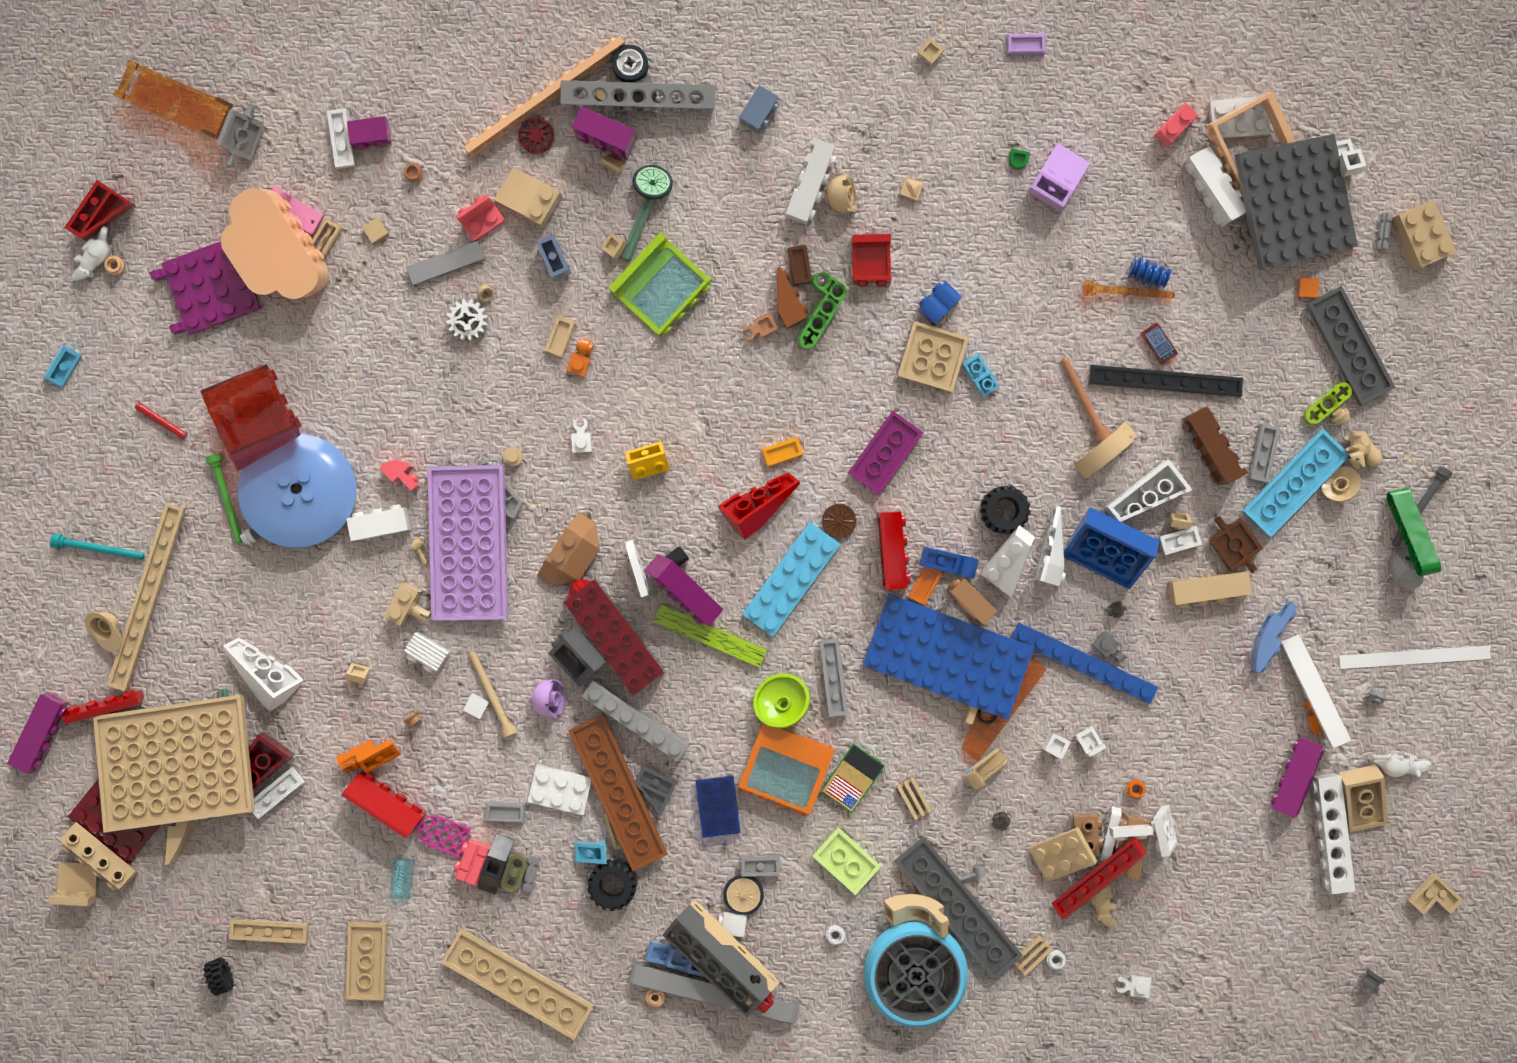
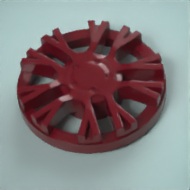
(536, 135)

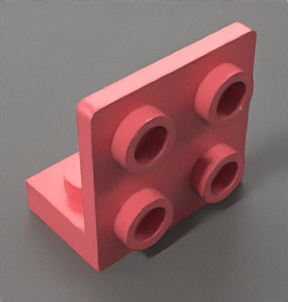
(480, 217)

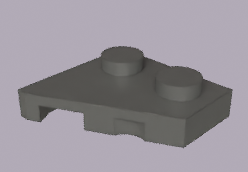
(655, 787)

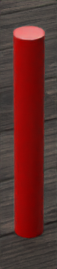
(161, 421)

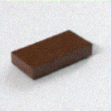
(799, 265)

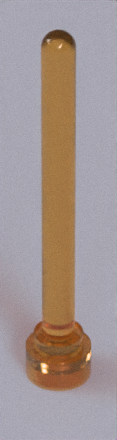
(1090, 288)

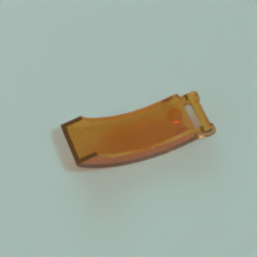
(174, 101)

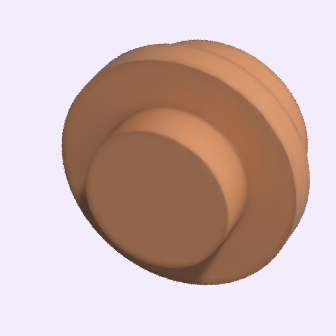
(413, 172)

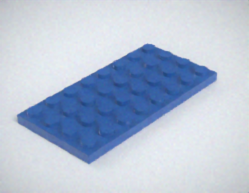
(948, 656)

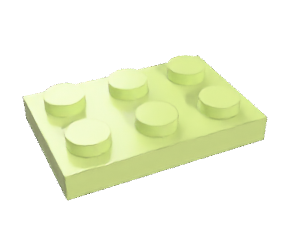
(846, 860)

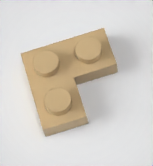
(1433, 891)

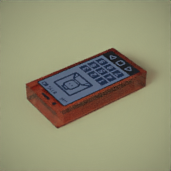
(1159, 343)

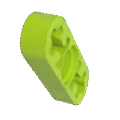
(1341, 398)

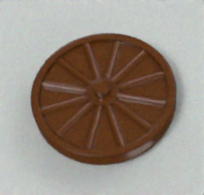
(839, 520)

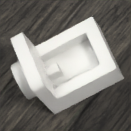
(1090, 742)

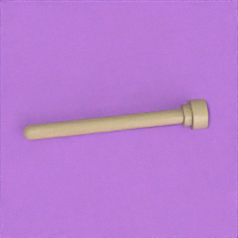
(507, 728)

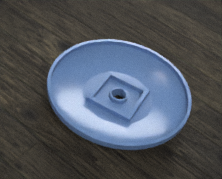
(305, 517)

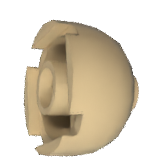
(841, 194)

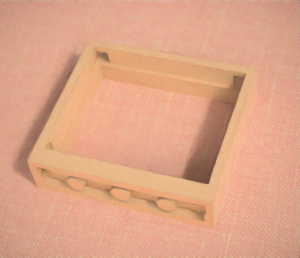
(1276, 118)

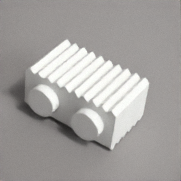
(426, 652)

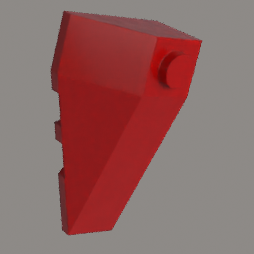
(754, 509)

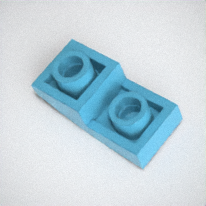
(980, 375)

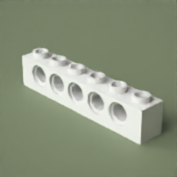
(1344, 880)

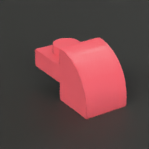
(397, 470)

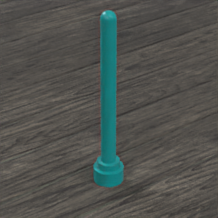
(59, 541)

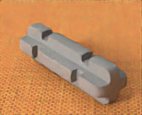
(1384, 231)
(530, 873)

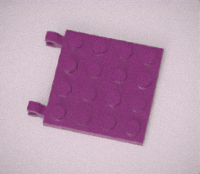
(206, 289)

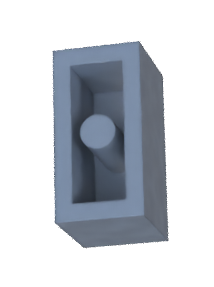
(759, 109)
(553, 257)

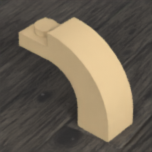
(1105, 450)
(916, 908)

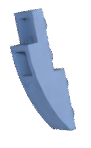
(1266, 643)

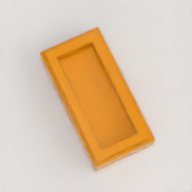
(782, 452)

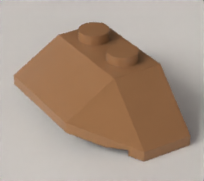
(571, 552)

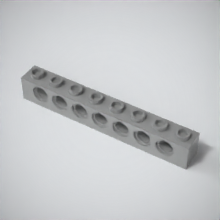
(706, 92)

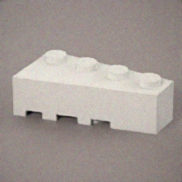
(810, 181)
(1215, 187)
(1151, 490)

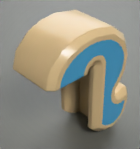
(985, 768)

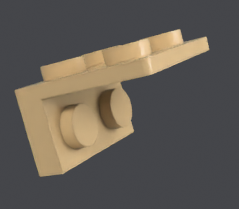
(75, 885)

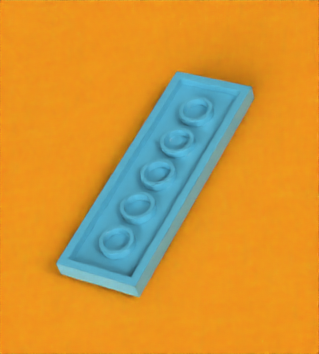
(1295, 483)
(791, 579)

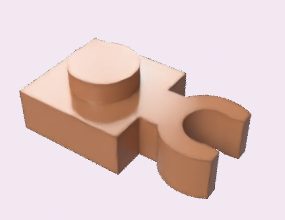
(763, 326)

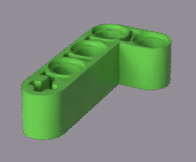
(817, 312)

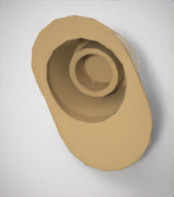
(104, 629)

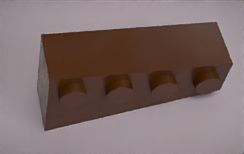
(1213, 447)

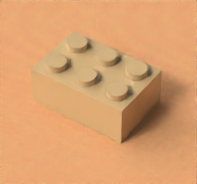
(1423, 235)

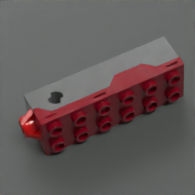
(613, 634)

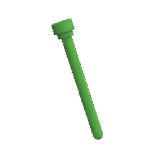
(215, 463)

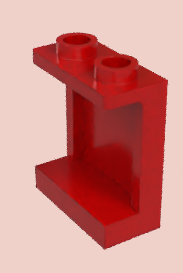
(871, 259)

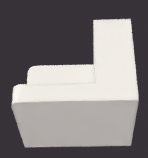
(1055, 745)

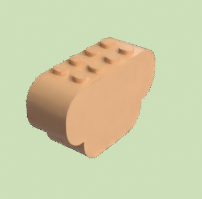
(272, 247)

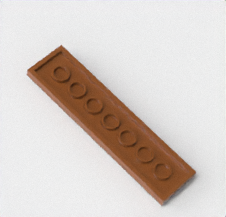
(618, 792)

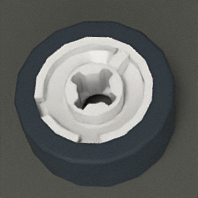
(623, 56)

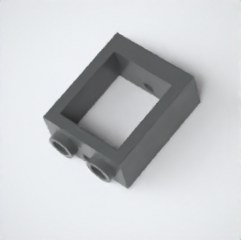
(582, 649)

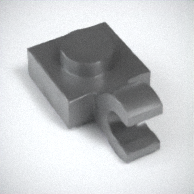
(1107, 645)

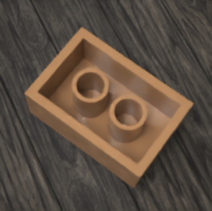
(1127, 820)

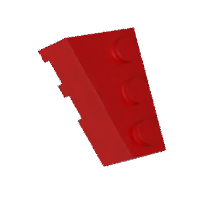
(97, 210)

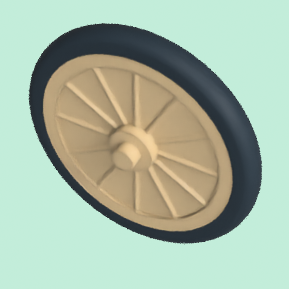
(743, 895)

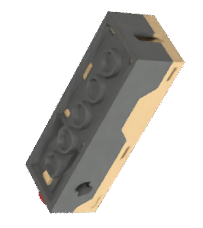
(722, 959)

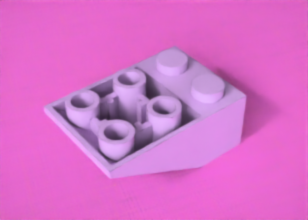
(1058, 177)

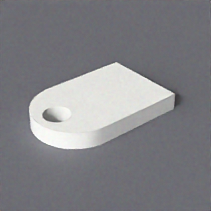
(637, 568)

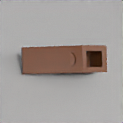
(788, 306)

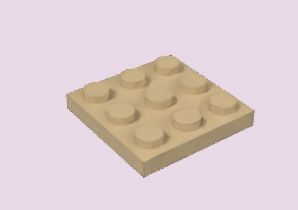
(933, 356)

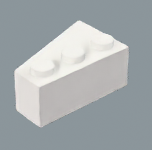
(1008, 562)

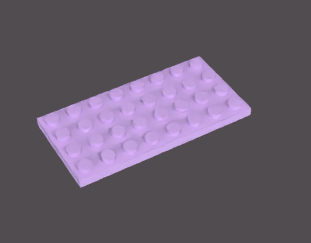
(467, 542)

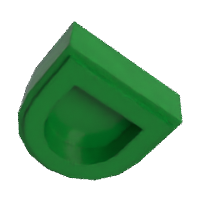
(1018, 159)

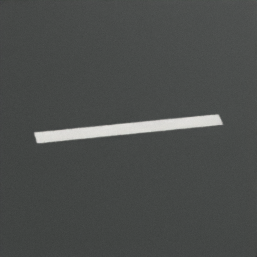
(1414, 657)

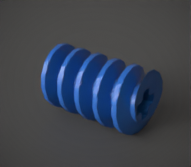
(1149, 272)

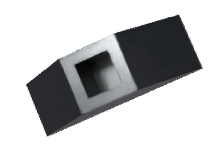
(495, 864)

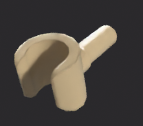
(417, 544)

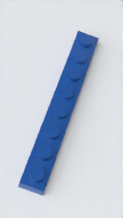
(1085, 663)

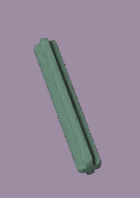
(637, 229)

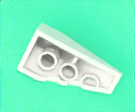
(1051, 561)
(264, 676)

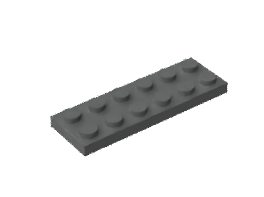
(1350, 345)

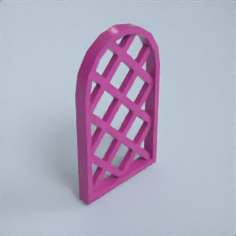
(444, 820)

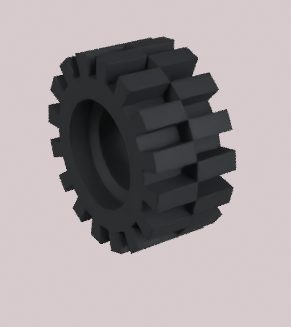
(218, 976)

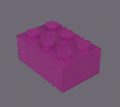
(604, 133)

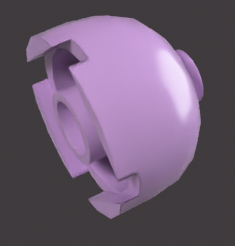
(548, 698)

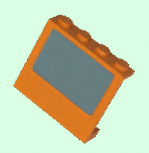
(786, 769)

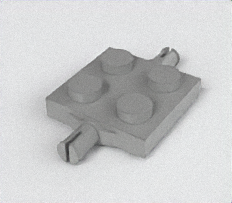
(240, 135)

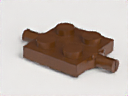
(1235, 544)

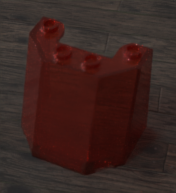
(250, 415)

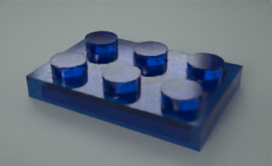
(718, 806)

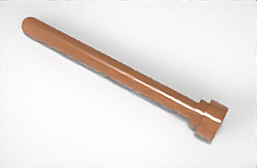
(1101, 432)

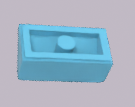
(62, 365)

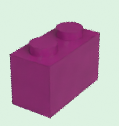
(369, 133)

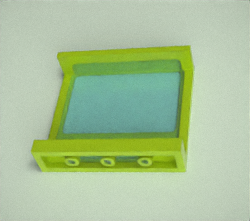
(660, 285)

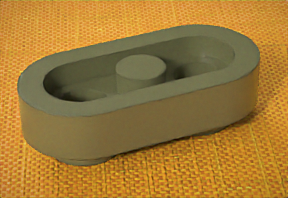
(514, 872)

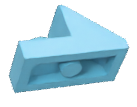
(591, 852)

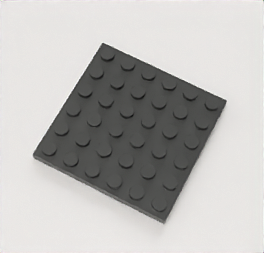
(1296, 201)

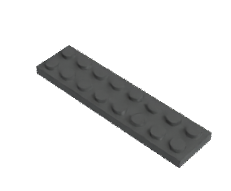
(965, 914)

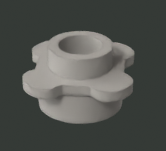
(1377, 696)

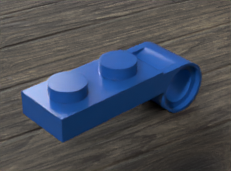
(949, 562)

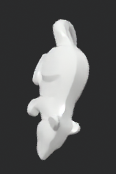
(94, 254)
(1399, 765)

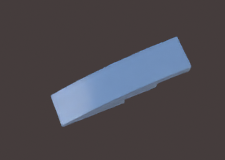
(669, 956)

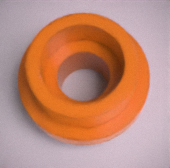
(1141, 791)

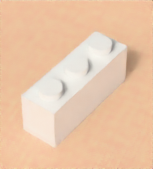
(378, 523)

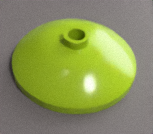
(777, 691)

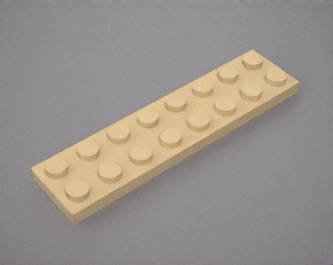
(517, 983)

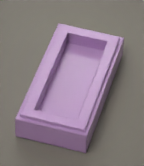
(1026, 44)

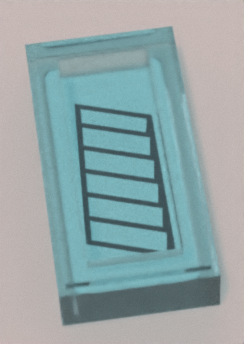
(402, 878)

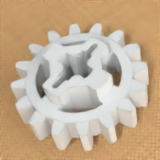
(475, 318)

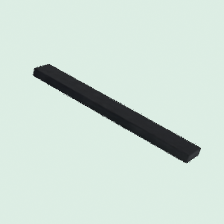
(1165, 381)

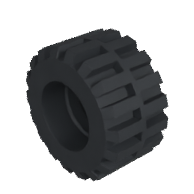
(1021, 506)
(606, 900)

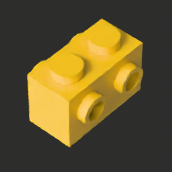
(647, 460)

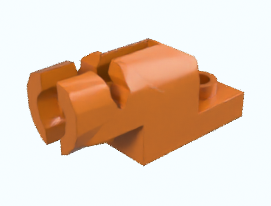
(367, 756)

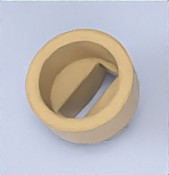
(487, 297)

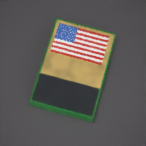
(852, 778)

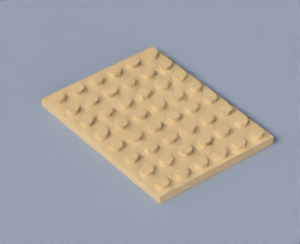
(173, 763)

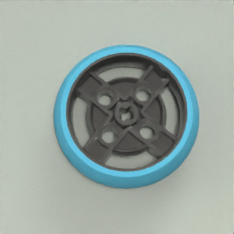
(888, 996)

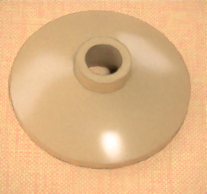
(1342, 476)

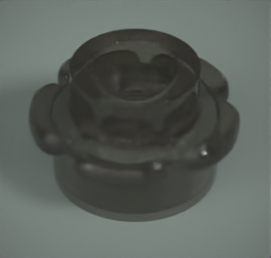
(1116, 609)
(1000, 816)

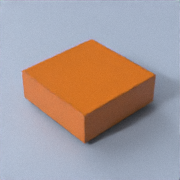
(1308, 288)

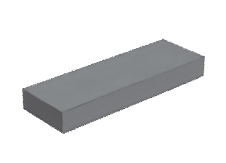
(1263, 453)

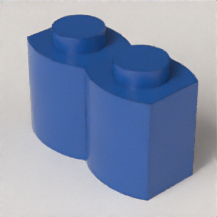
(939, 302)

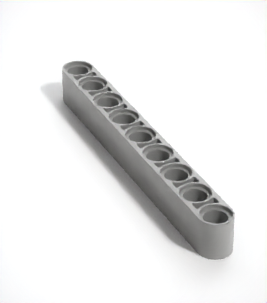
(703, 990)

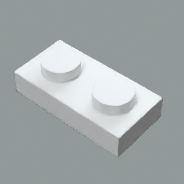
(1180, 540)
(1124, 832)

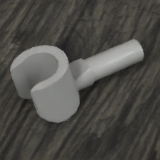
(979, 873)

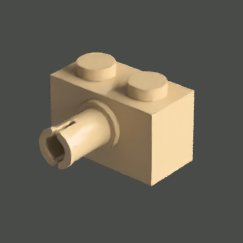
(404, 605)

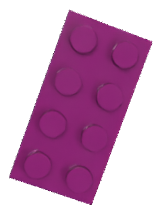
(885, 452)

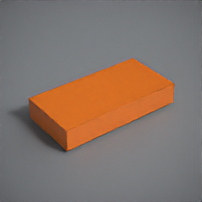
(924, 585)

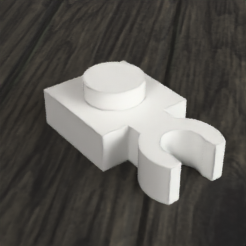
(581, 441)
(1137, 986)

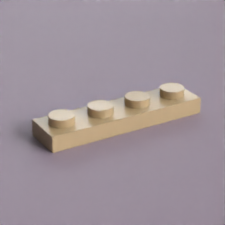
(268, 931)

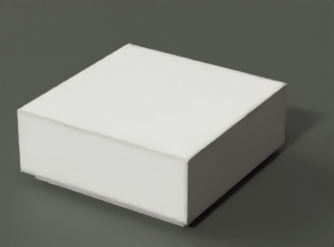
(476, 706)

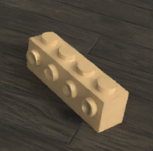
(98, 856)

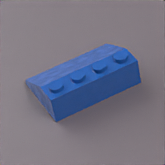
(1111, 548)

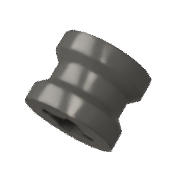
(1372, 981)

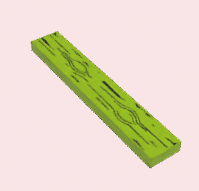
(710, 636)

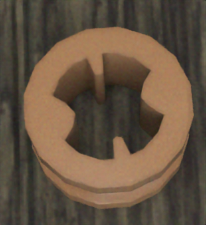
(413, 719)

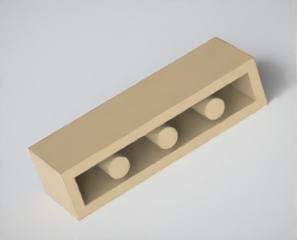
(1210, 588)

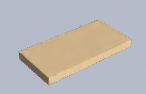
(366, 961)

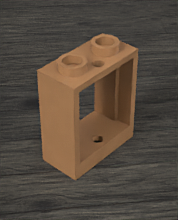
(971, 600)

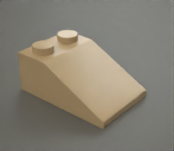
(528, 197)
(1364, 798)

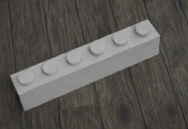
(635, 720)

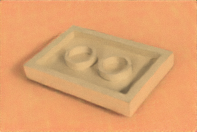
(1062, 854)

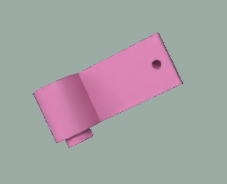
(309, 217)

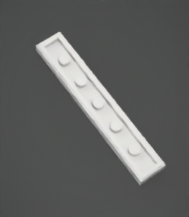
(1315, 691)

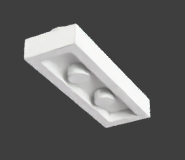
(341, 147)
(276, 792)

